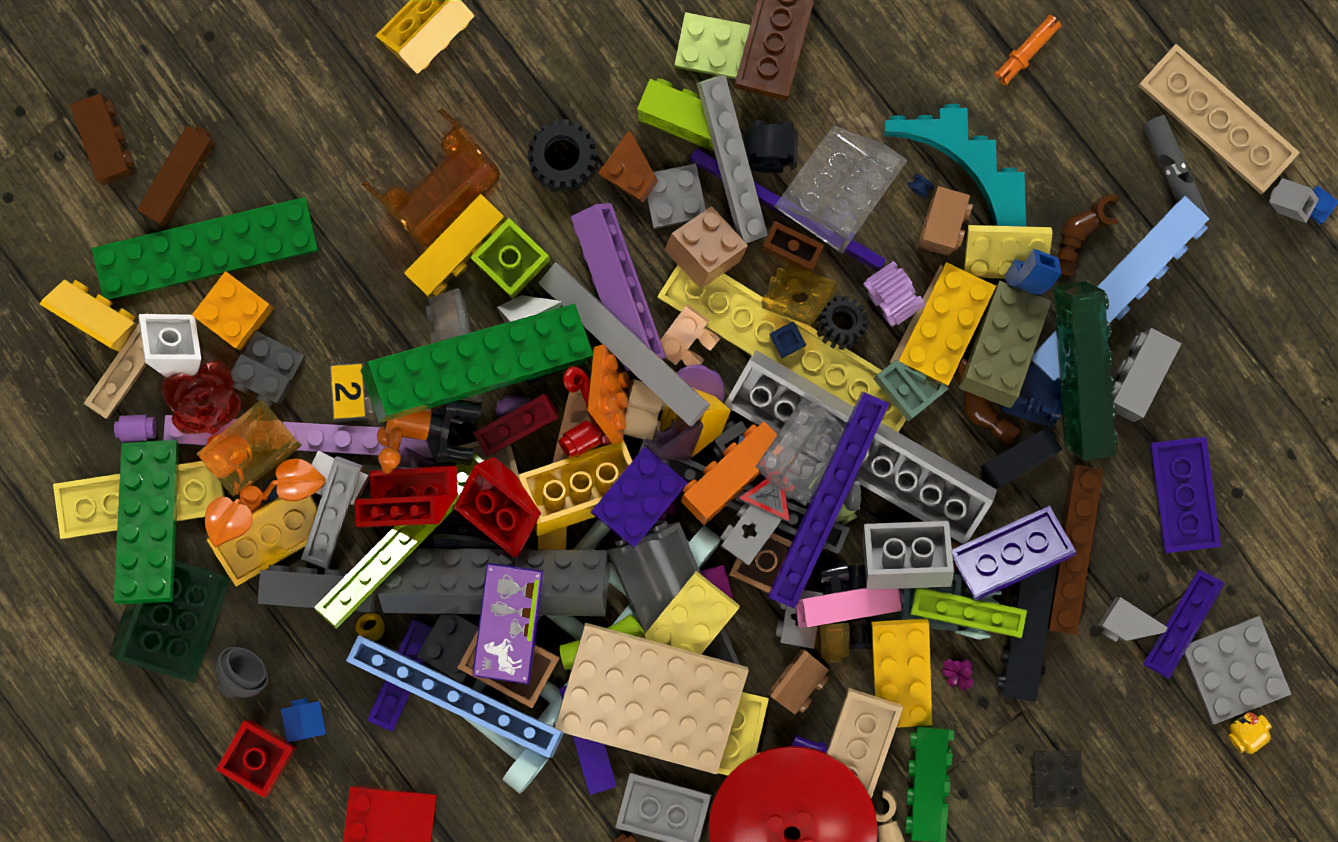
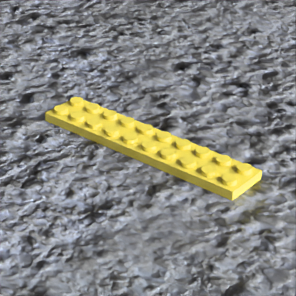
(740, 319)

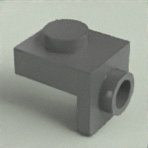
(730, 432)

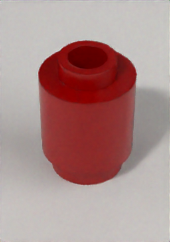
(580, 439)

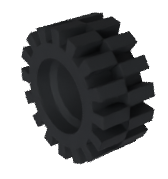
(851, 313)

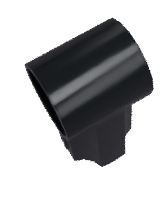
(834, 576)

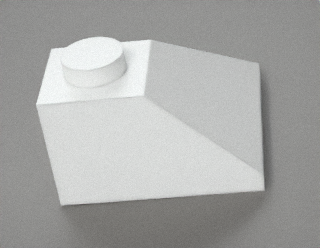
(170, 343)

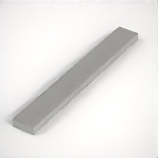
(625, 345)

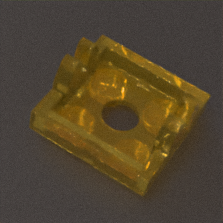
(793, 282)

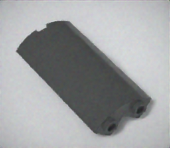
(656, 573)

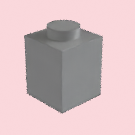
(1293, 200)

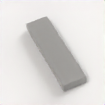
(331, 512)

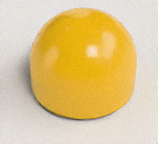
(374, 633)

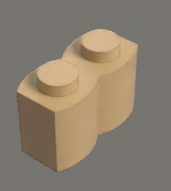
(642, 411)

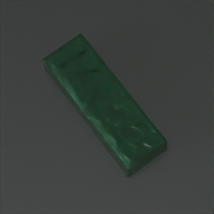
(1085, 370)

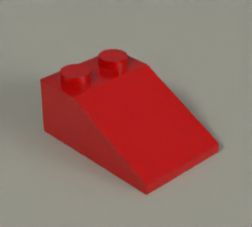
(498, 505)
(388, 815)

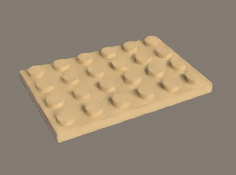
(651, 698)

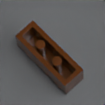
(102, 139)

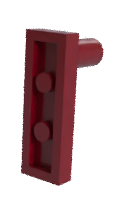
(517, 424)

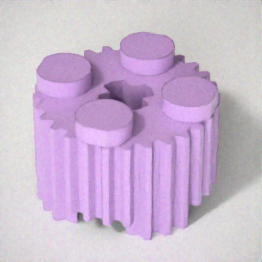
(894, 294)

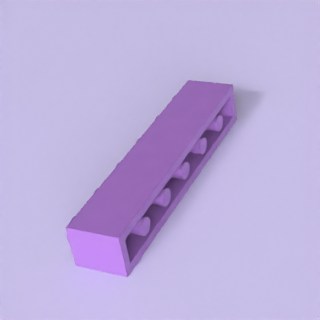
(614, 272)

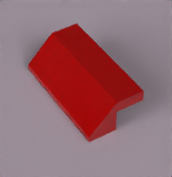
(408, 497)

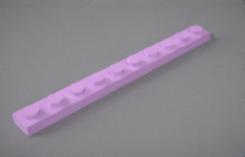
(315, 438)

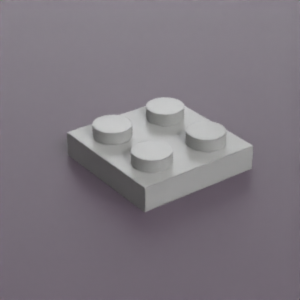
(676, 196)

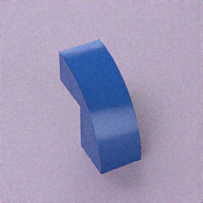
(1035, 274)

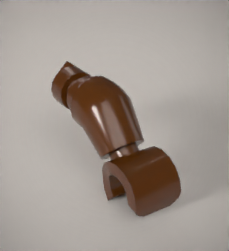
(1078, 228)
(981, 412)

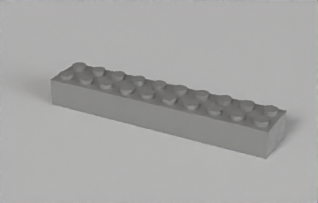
(893, 464)

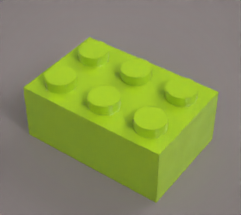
(674, 112)

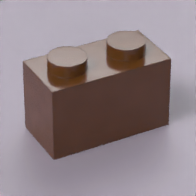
(792, 247)

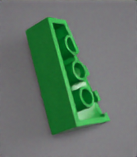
(929, 783)

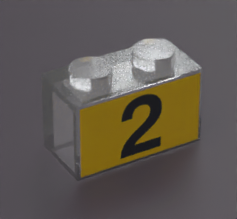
(349, 393)

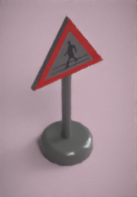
(773, 500)

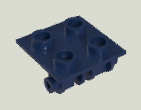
(1038, 399)

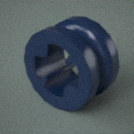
(921, 186)

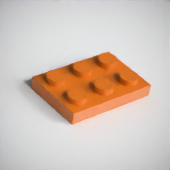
(608, 394)

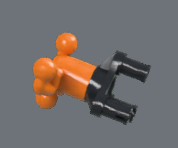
(430, 426)

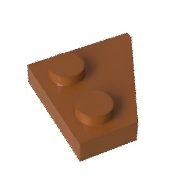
(629, 169)

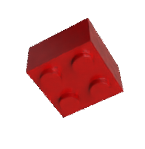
(256, 758)

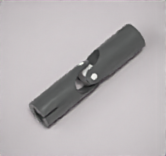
(1166, 148)

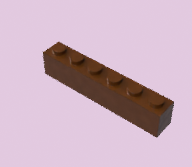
(1078, 524)

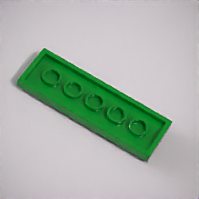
(146, 522)

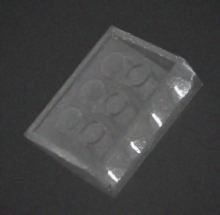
(840, 186)

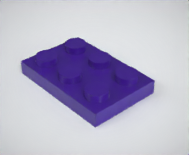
(639, 497)

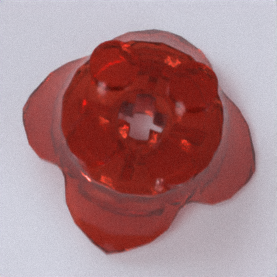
(210, 383)

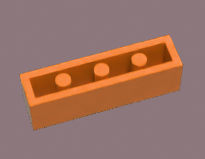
(728, 477)

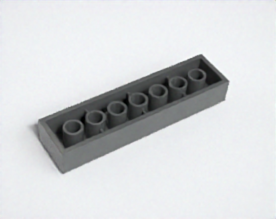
(455, 578)

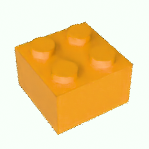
(233, 311)

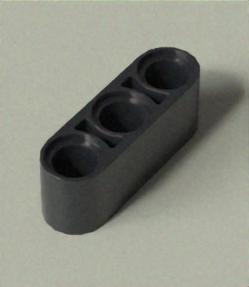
(1021, 458)

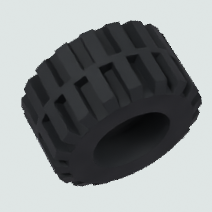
(558, 133)

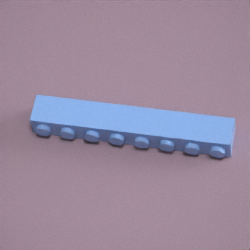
(1135, 271)
(455, 696)

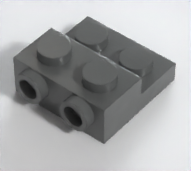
(266, 369)

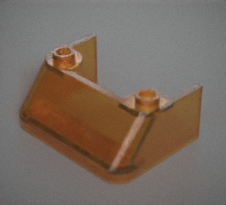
(445, 191)

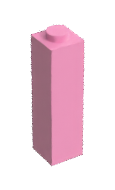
(847, 606)

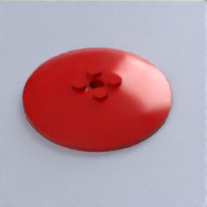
(792, 789)

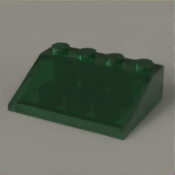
(176, 633)

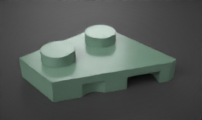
(908, 388)

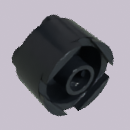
(771, 146)

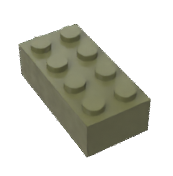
(1005, 344)

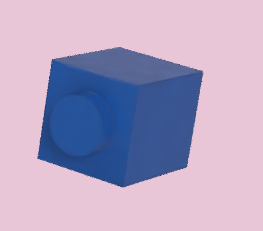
(303, 720)

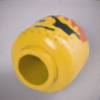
(1250, 733)

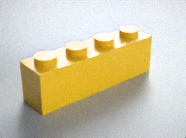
(455, 247)

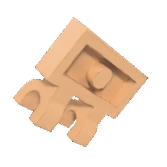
(683, 333)

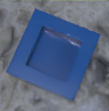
(1324, 206)

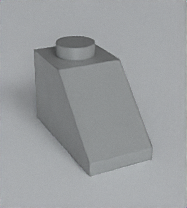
(1128, 622)

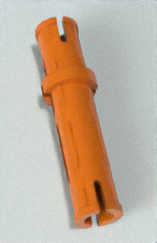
(1019, 59)

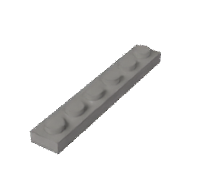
(732, 158)

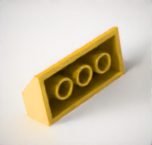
(573, 486)

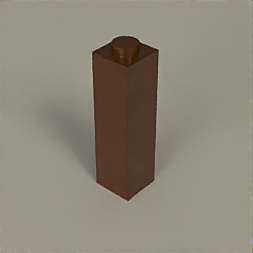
(177, 175)

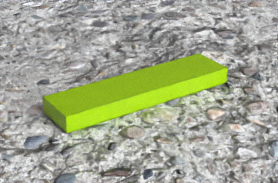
(968, 612)

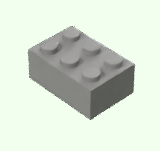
(1143, 373)
(908, 555)

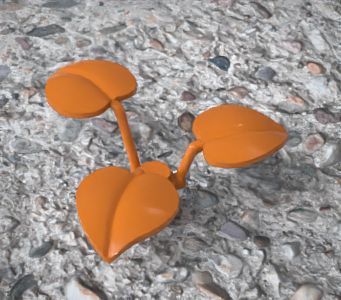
(231, 520)

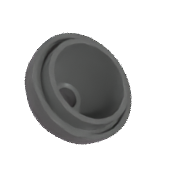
(240, 673)

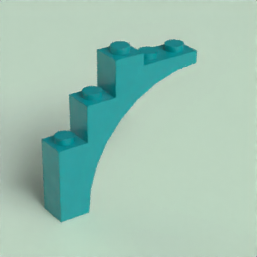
(949, 134)

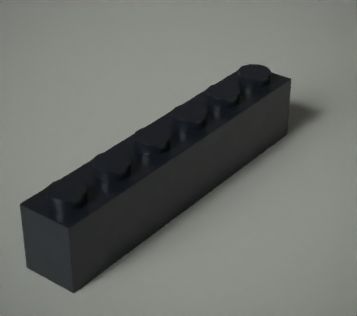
(1025, 655)

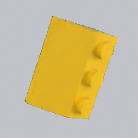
(424, 30)
(90, 313)

